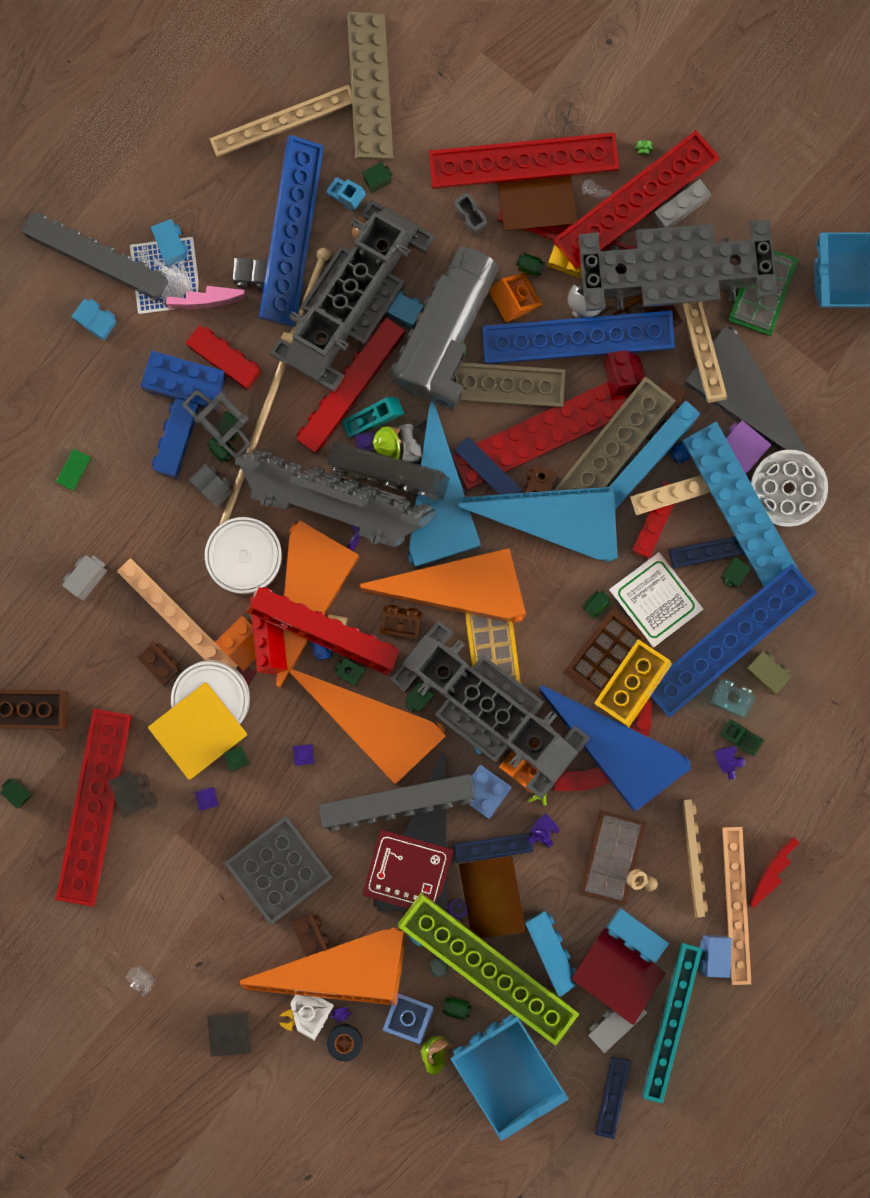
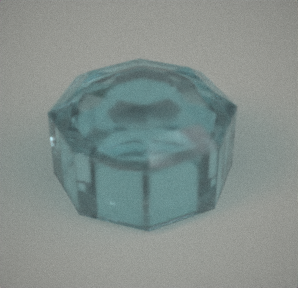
(438, 967)

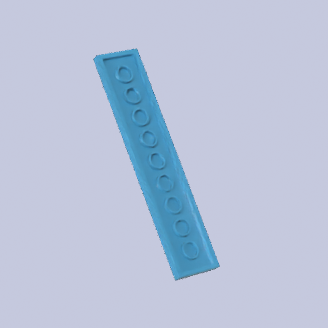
(738, 502)

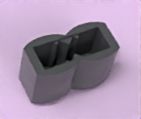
(473, 217)
(249, 272)
(211, 486)

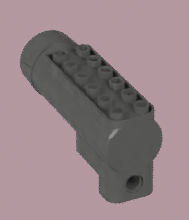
(435, 345)

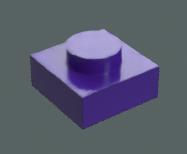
(365, 441)
(303, 754)
(206, 798)

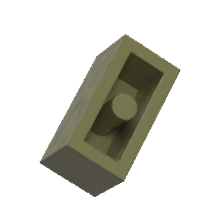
(768, 672)

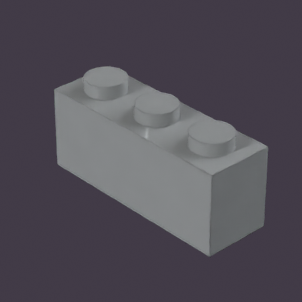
(682, 205)
(610, 1029)

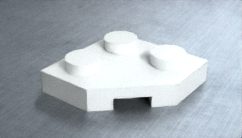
(310, 1014)

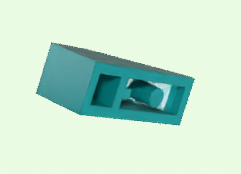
(373, 416)

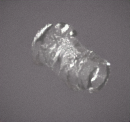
(596, 191)

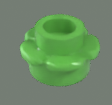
(643, 147)

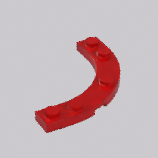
(594, 777)

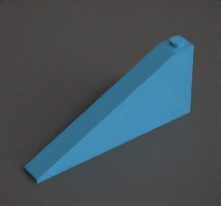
(654, 451)
(569, 518)
(453, 527)

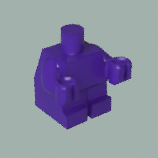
(728, 761)
(543, 830)

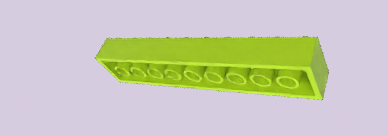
(488, 969)

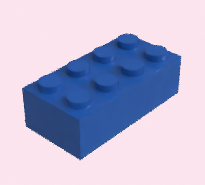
(180, 378)

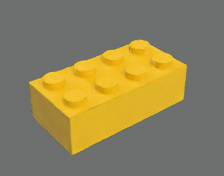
(633, 683)

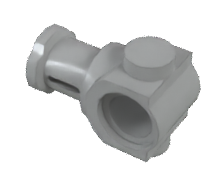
(409, 448)

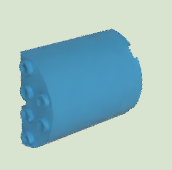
(842, 270)
(508, 1076)

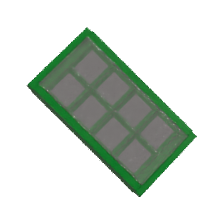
(762, 313)

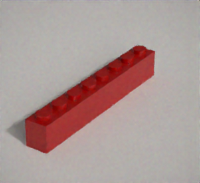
(355, 381)
(323, 630)

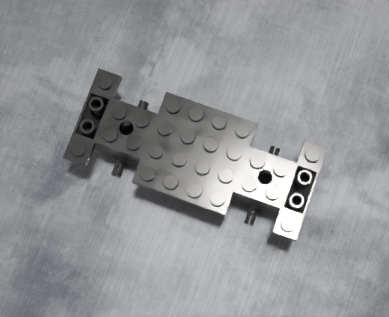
(677, 266)
(351, 294)
(328, 494)
(490, 708)

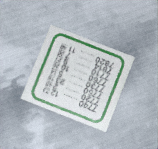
(656, 599)

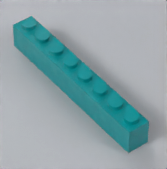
(671, 1022)

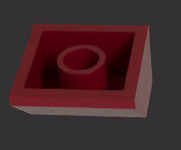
(623, 372)

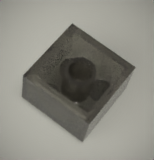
(229, 1033)

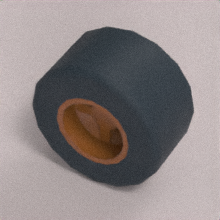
(341, 1048)

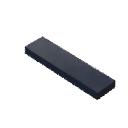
(486, 468)
(705, 552)
(492, 848)
(612, 1097)

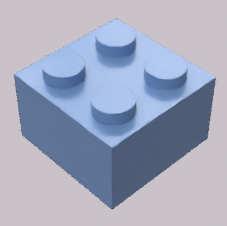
(489, 791)
(409, 1019)

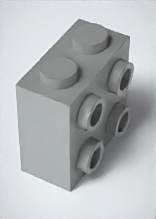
(85, 576)

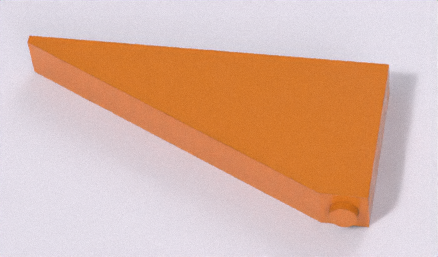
(313, 577)
(474, 586)
(384, 733)
(353, 971)

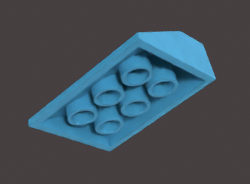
(550, 951)

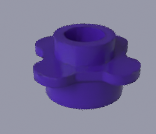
(340, 1014)

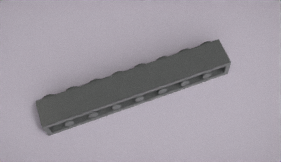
(95, 256)
(397, 802)

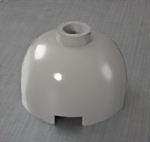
(577, 303)

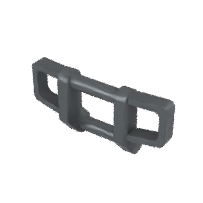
(220, 398)

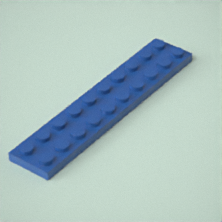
(291, 231)
(578, 337)
(732, 639)

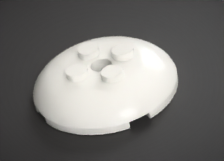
(808, 483)

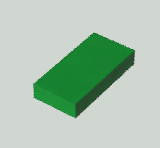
(73, 469)

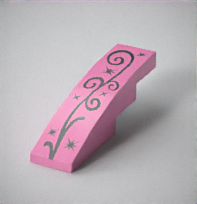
(213, 297)

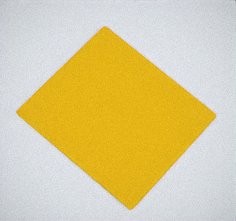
(197, 730)

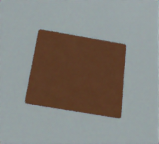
(537, 203)
(492, 897)

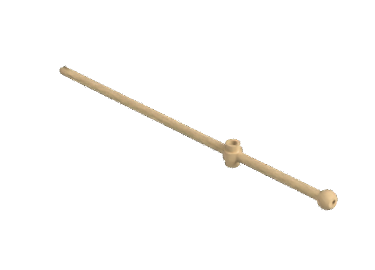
(323, 255)

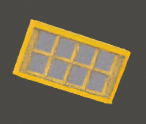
(493, 640)

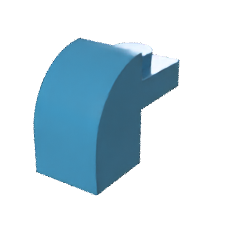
(346, 193)

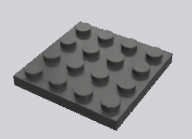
(278, 870)

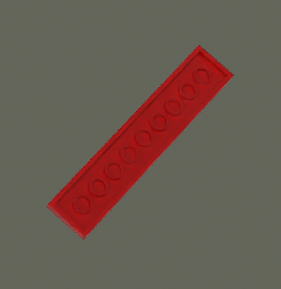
(523, 160)
(640, 196)
(545, 432)
(93, 808)

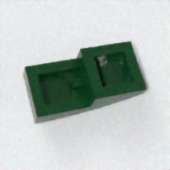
(742, 737)

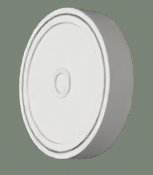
(243, 555)
(223, 680)

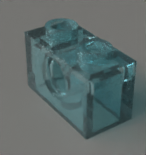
(720, 698)

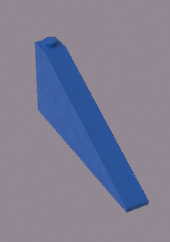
(629, 760)

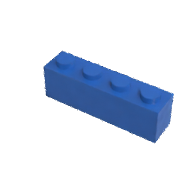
(175, 439)

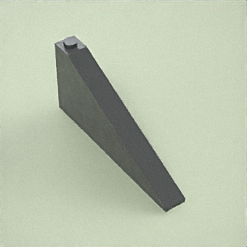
(747, 393)

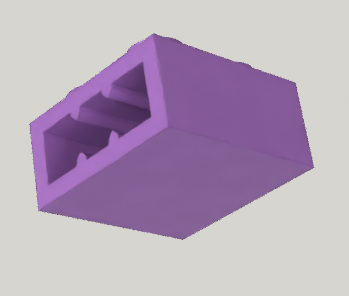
(746, 444)

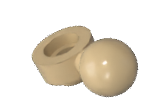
(638, 879)

